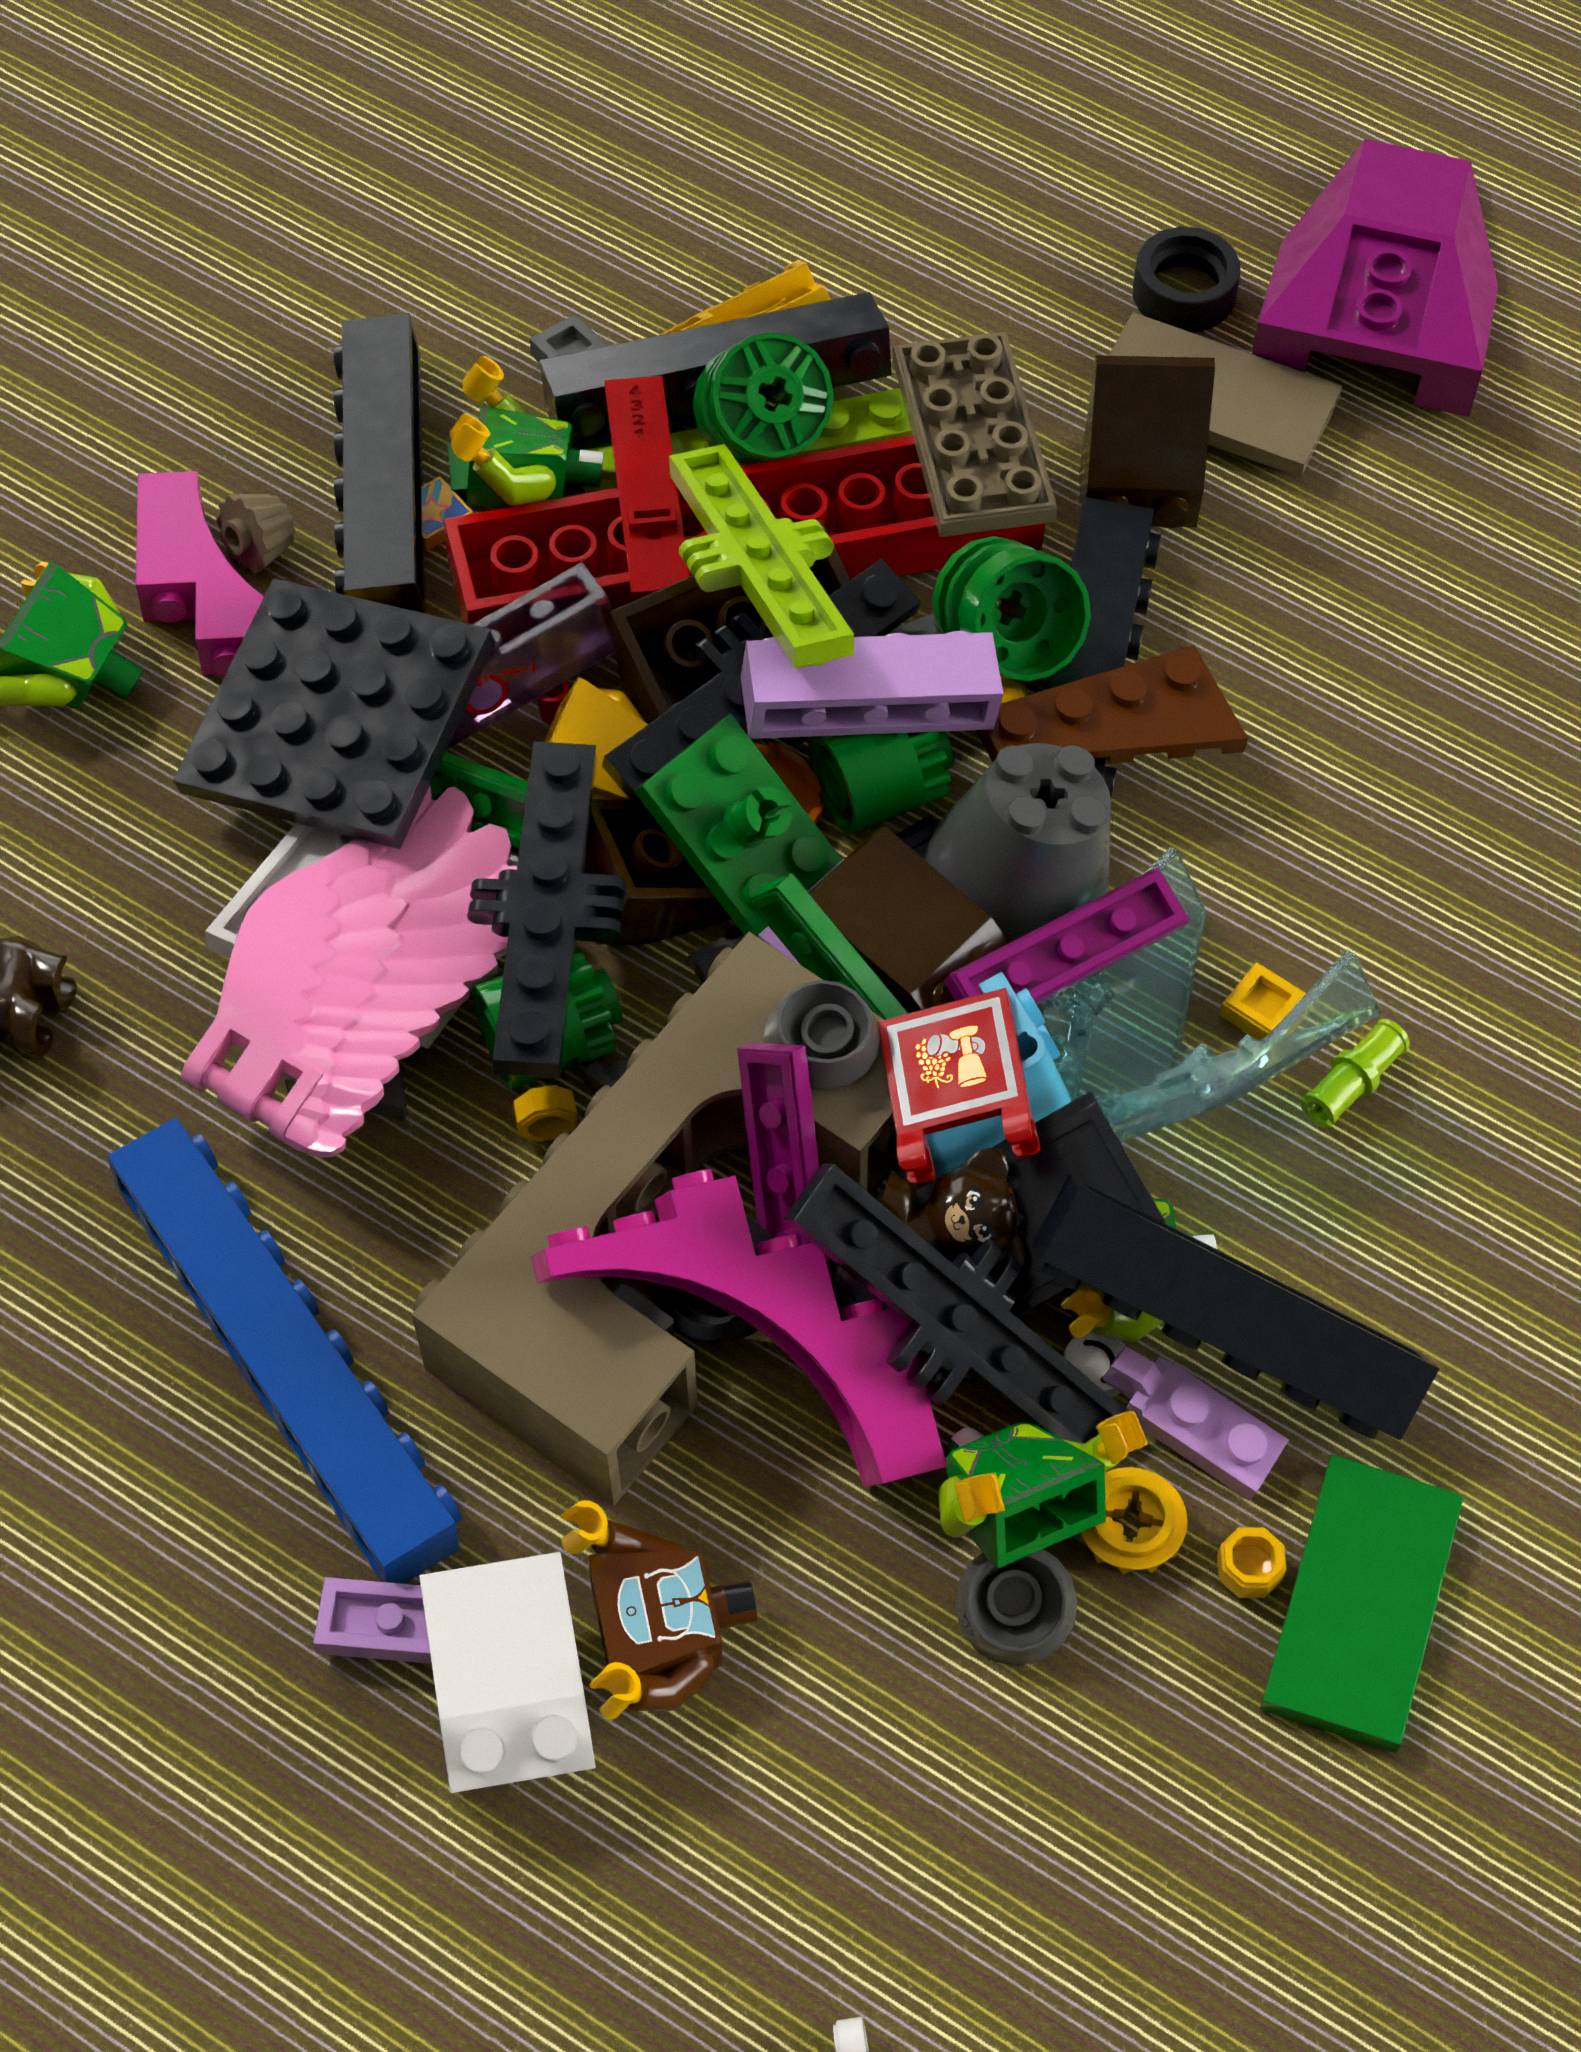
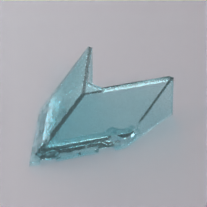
(1128, 1024)

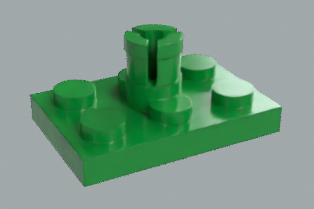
(735, 820)

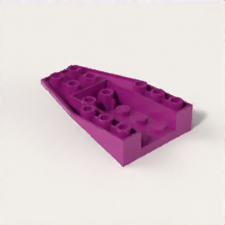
(1389, 275)

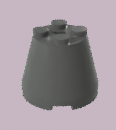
(1028, 837)

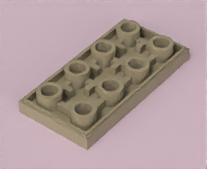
(1257, 404)
(974, 434)

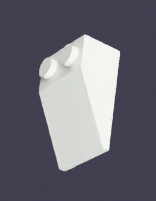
(506, 1672)

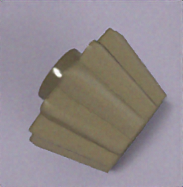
(255, 529)

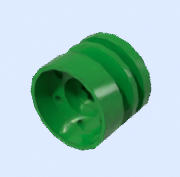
(734, 413)
(1040, 608)

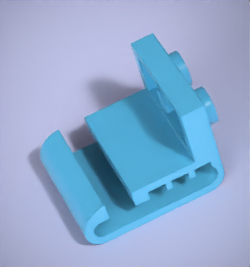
(1043, 1082)

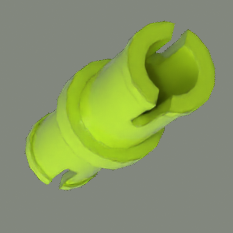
(1355, 1073)

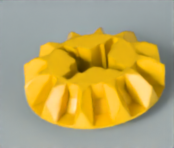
(1157, 1505)

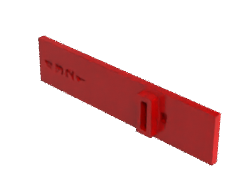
(644, 484)

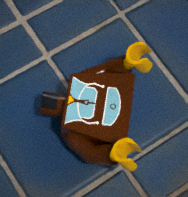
(653, 1612)

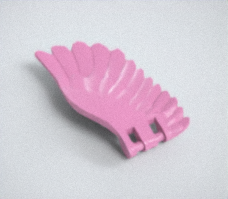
(348, 973)

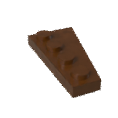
(1126, 712)

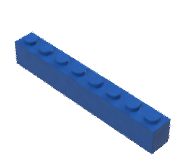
(285, 1355)

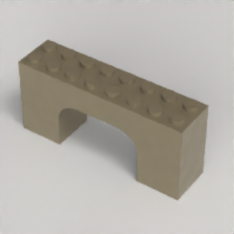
(568, 1356)

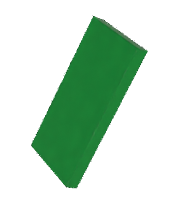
(1362, 1603)

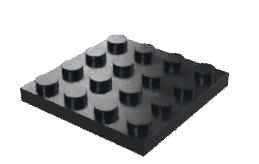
(335, 712)

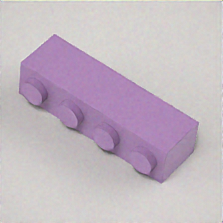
(882, 689)

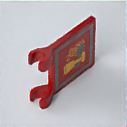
(955, 1070)

